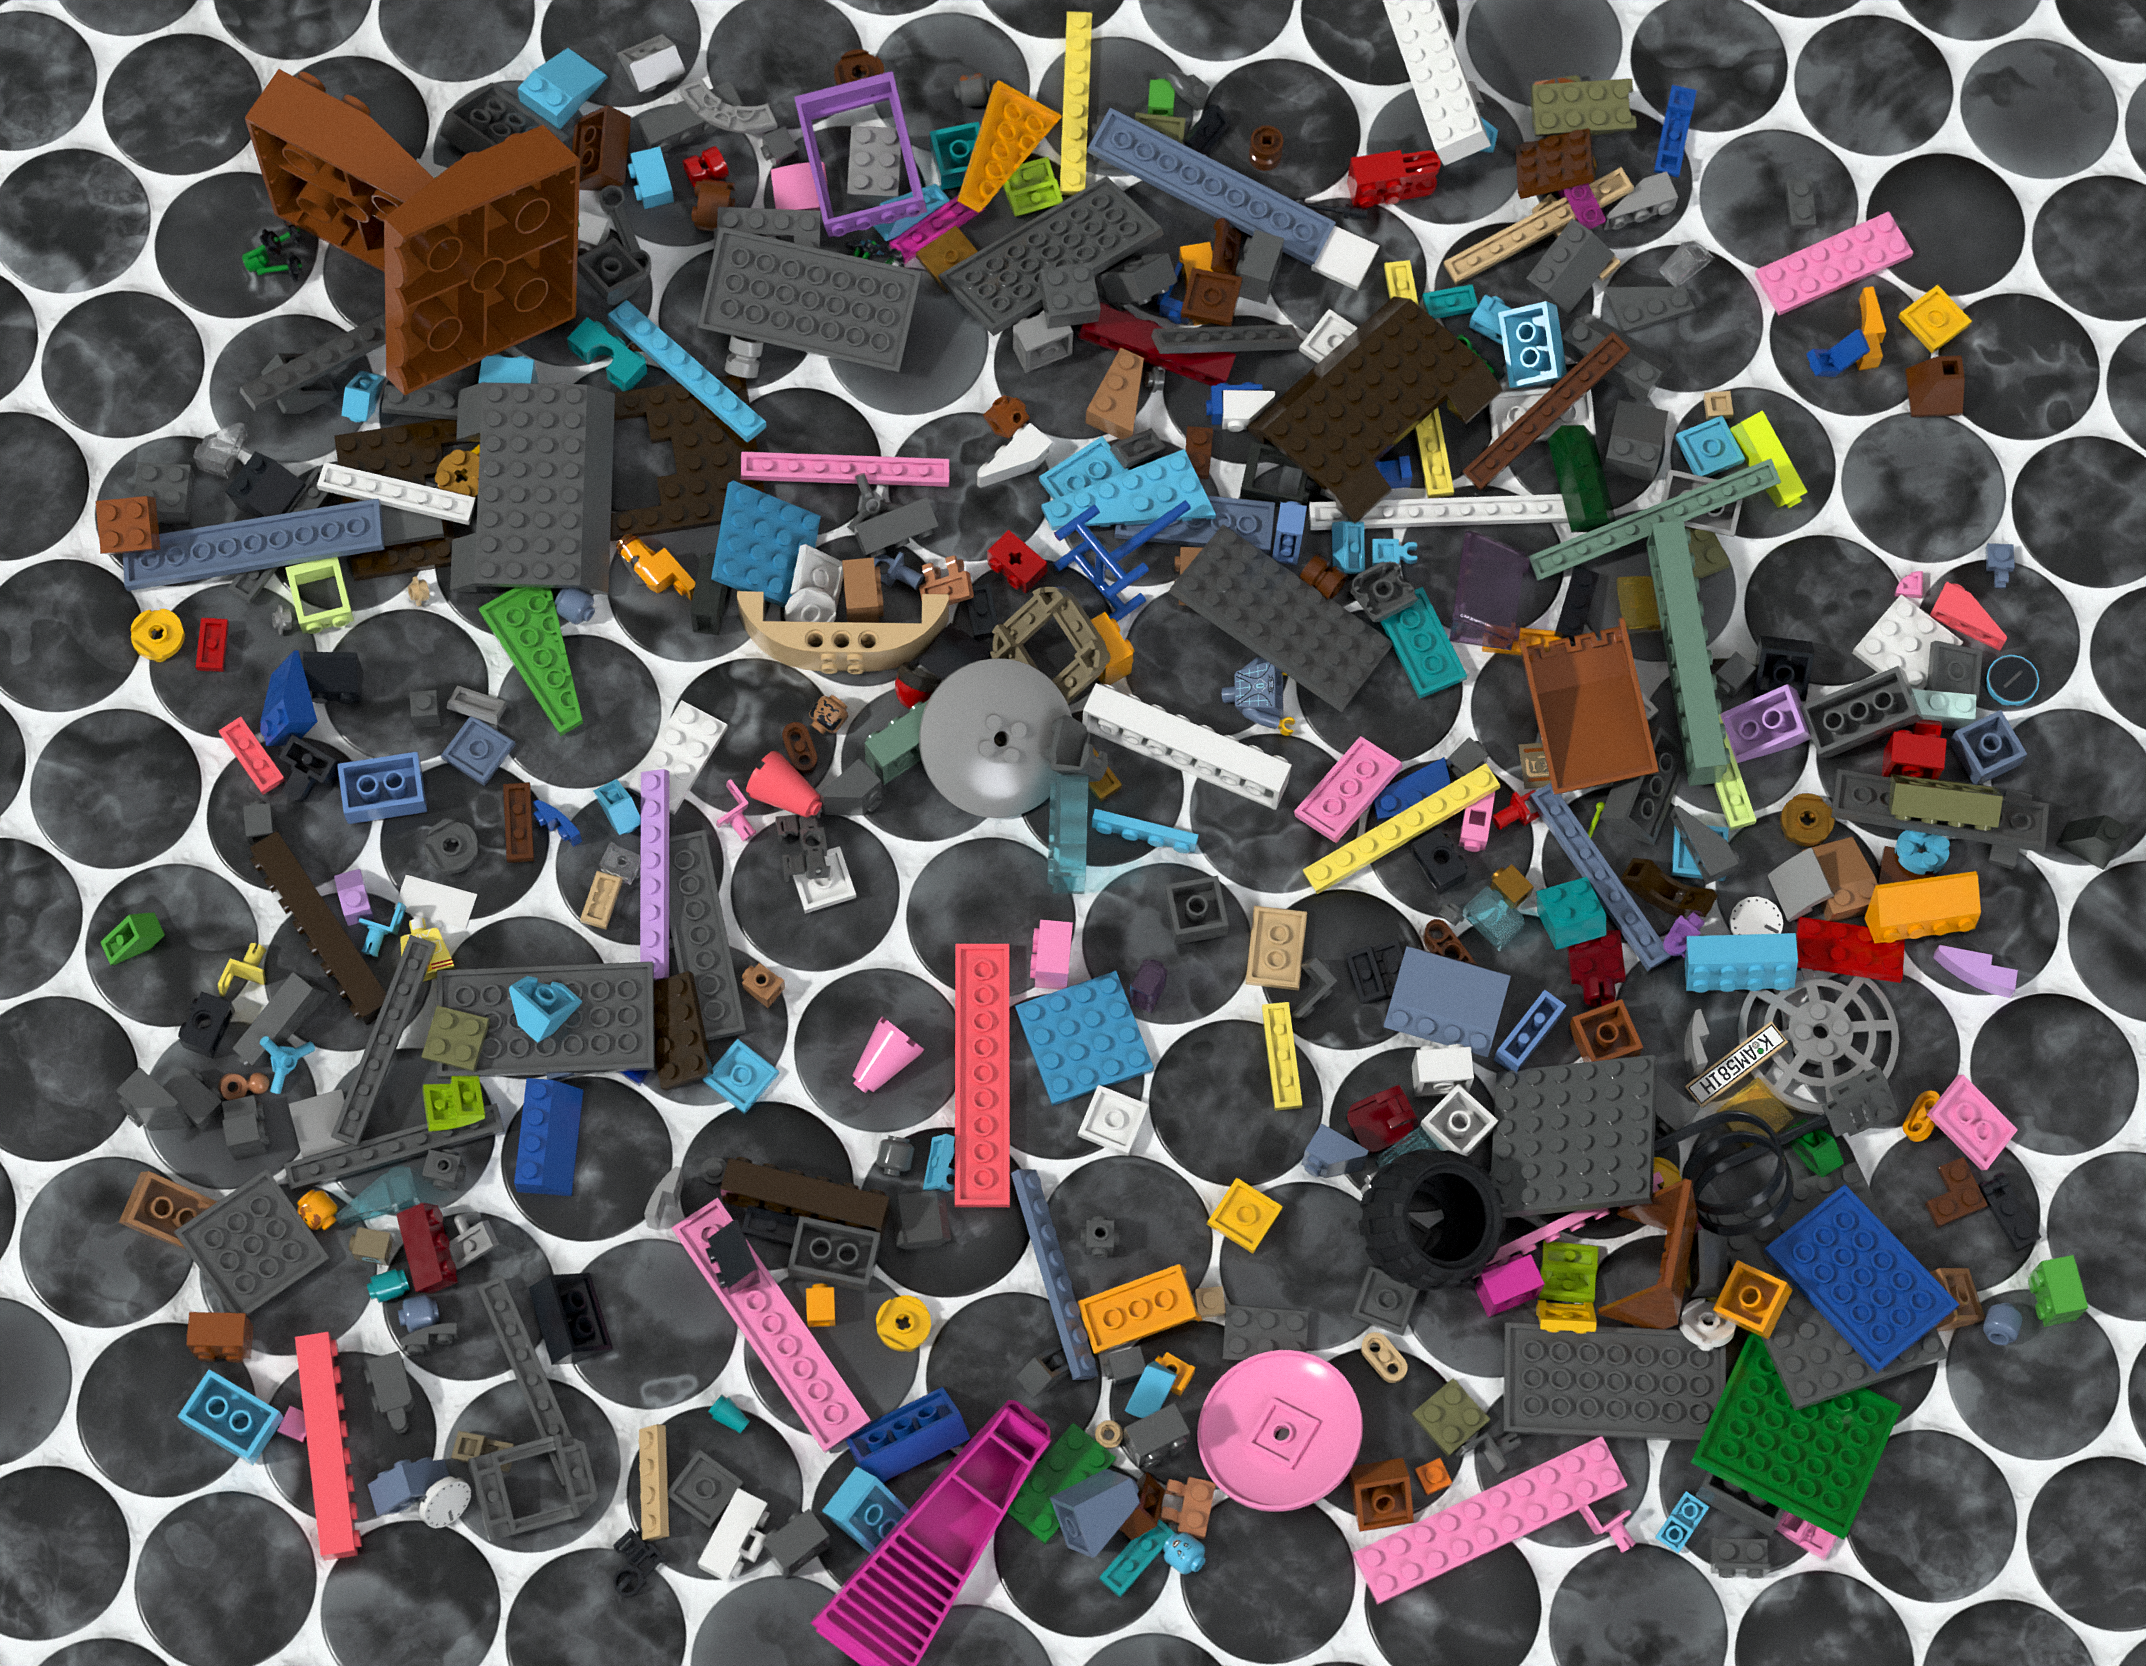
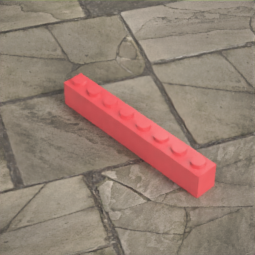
(326, 1446)

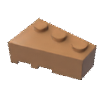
(1117, 397)

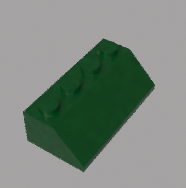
(1581, 478)

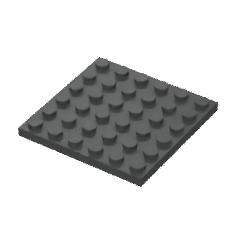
(1575, 1136)

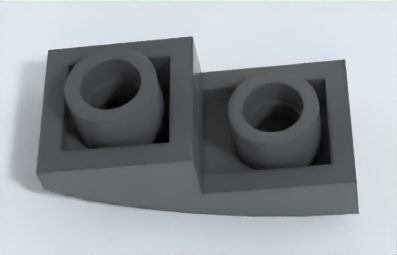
(420, 1340)

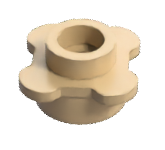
(418, 591)

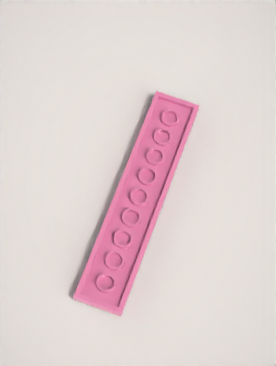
(778, 1338)
(1489, 1520)

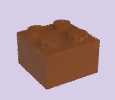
(128, 525)
(1605, 1033)
(220, 1336)

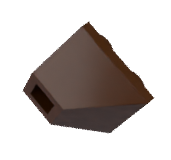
(1936, 387)

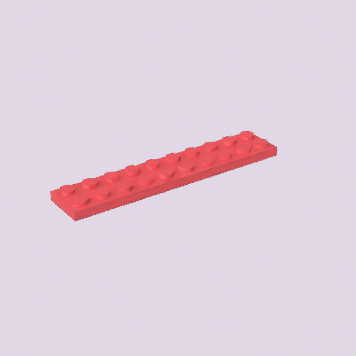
(982, 1076)

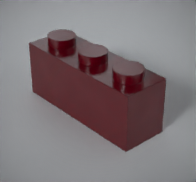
(427, 1248)

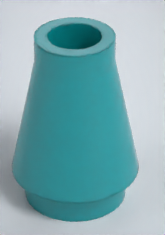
(728, 1413)

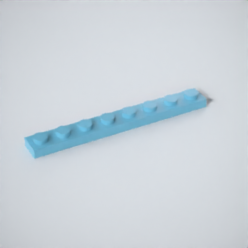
(687, 371)

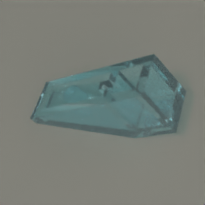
(385, 1195)

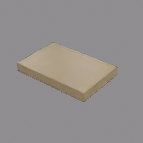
(1276, 948)

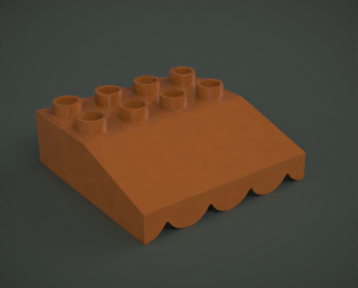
(330, 164)
(481, 258)

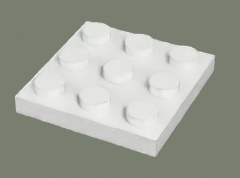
(1903, 640)

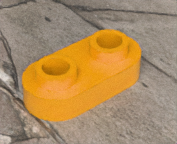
(1918, 1117)

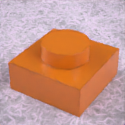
(1433, 1476)

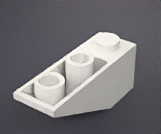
(1023, 454)

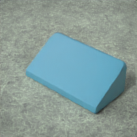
(1348, 546)
(1151, 1390)

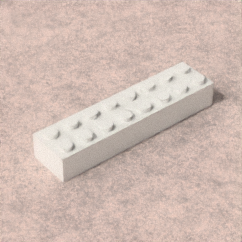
(1437, 78)
(1186, 745)

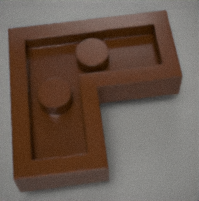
(1962, 1196)

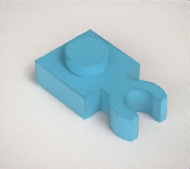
(1389, 550)

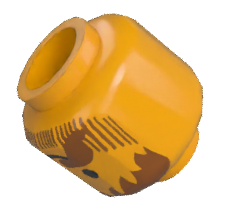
(317, 1210)

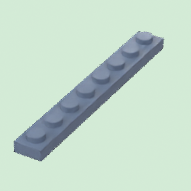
(1602, 878)
(1054, 1274)

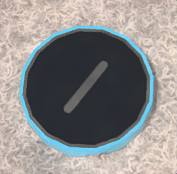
(2012, 680)

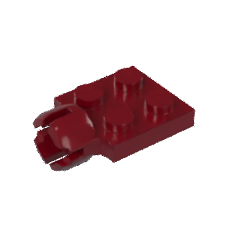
(1597, 967)

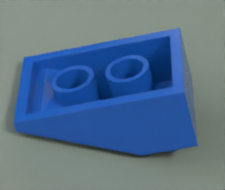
(288, 704)

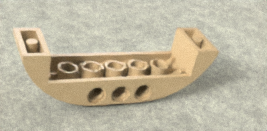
(843, 645)

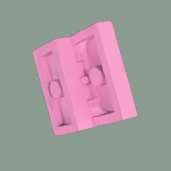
(795, 187)
(1806, 1535)

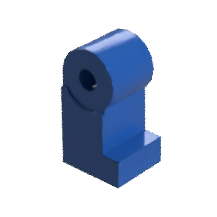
(1396, 472)

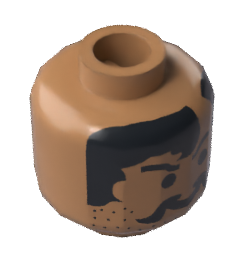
(828, 714)

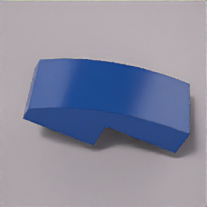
(552, 818)

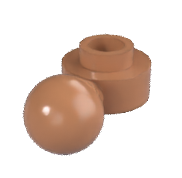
(257, 1083)

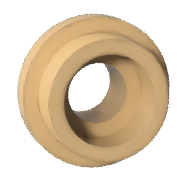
(1109, 1426)

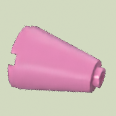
(884, 1056)

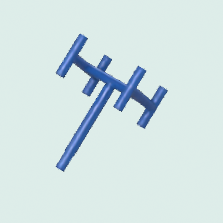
(1109, 560)

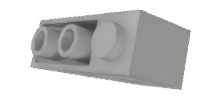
(1650, 197)

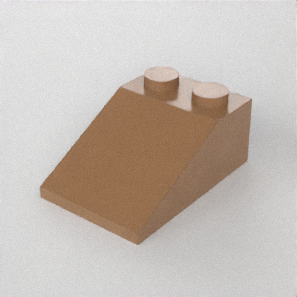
(1848, 878)
(161, 1207)

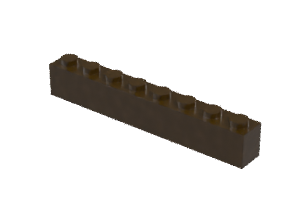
(320, 927)

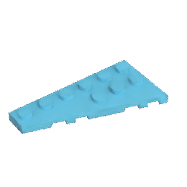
(1136, 495)

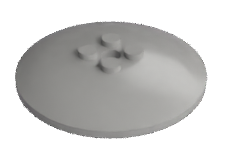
(961, 730)

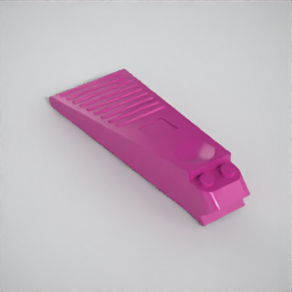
(916, 1572)

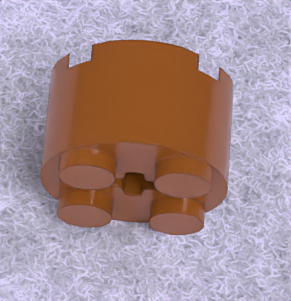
(710, 196)

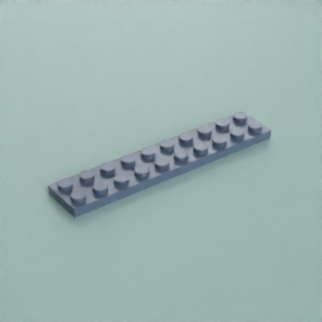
(1209, 185)
(257, 544)

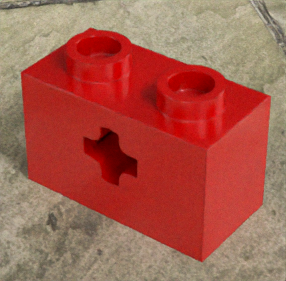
(1012, 549)

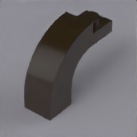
(1666, 893)

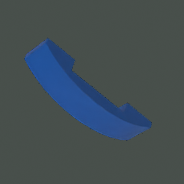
(1675, 130)

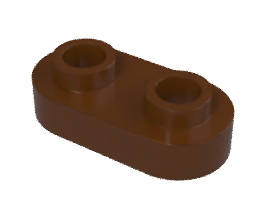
(799, 749)

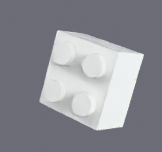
(1440, 1070)
(1459, 1123)

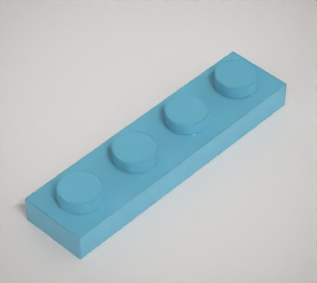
(1137, 829)

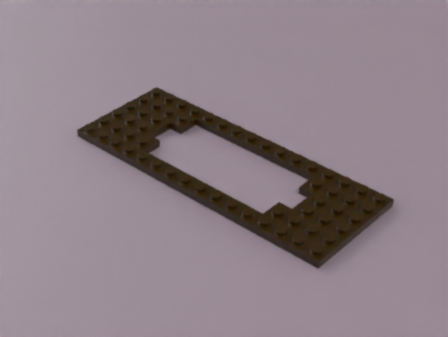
(703, 448)

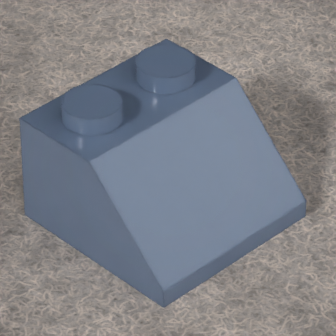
(1332, 1154)

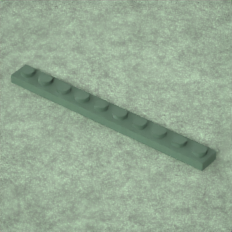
(1639, 524)

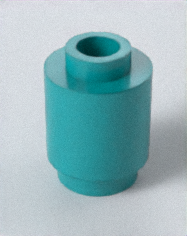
(388, 1285)

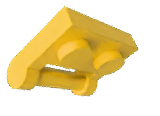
(1566, 1317)

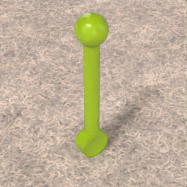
(1600, 806)

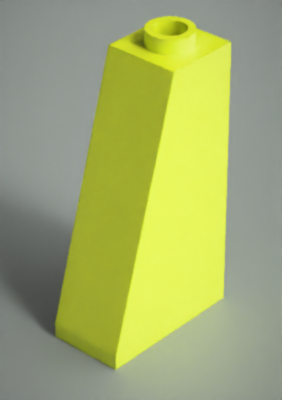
(1761, 443)

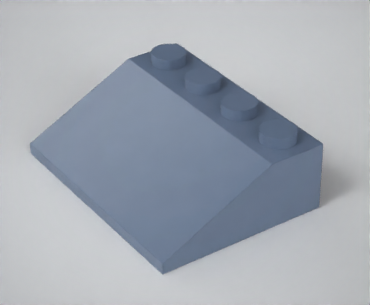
(1447, 1000)

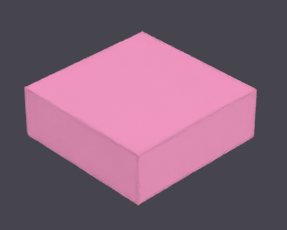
(293, 1424)

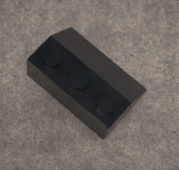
(570, 1318)

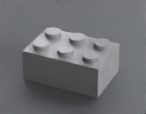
(873, 166)

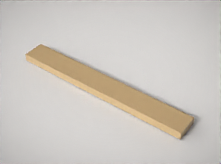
(1532, 229)

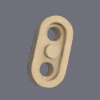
(1384, 1358)

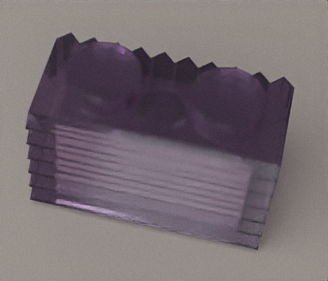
(1148, 985)

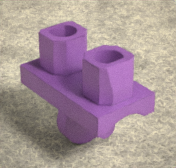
(1676, 939)

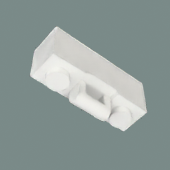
(727, 1544)

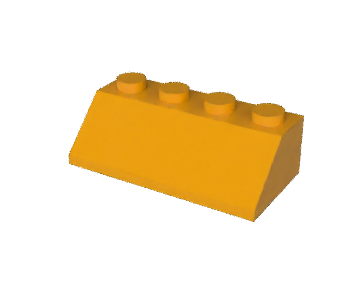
(1924, 907)

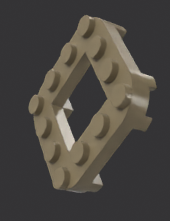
(1063, 605)

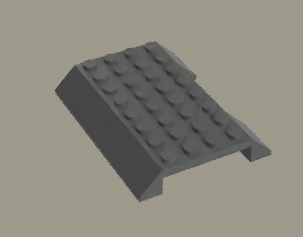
(538, 487)

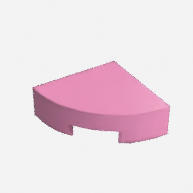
(1911, 585)

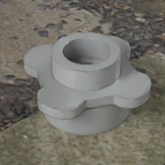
(282, 619)

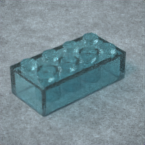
(1068, 834)

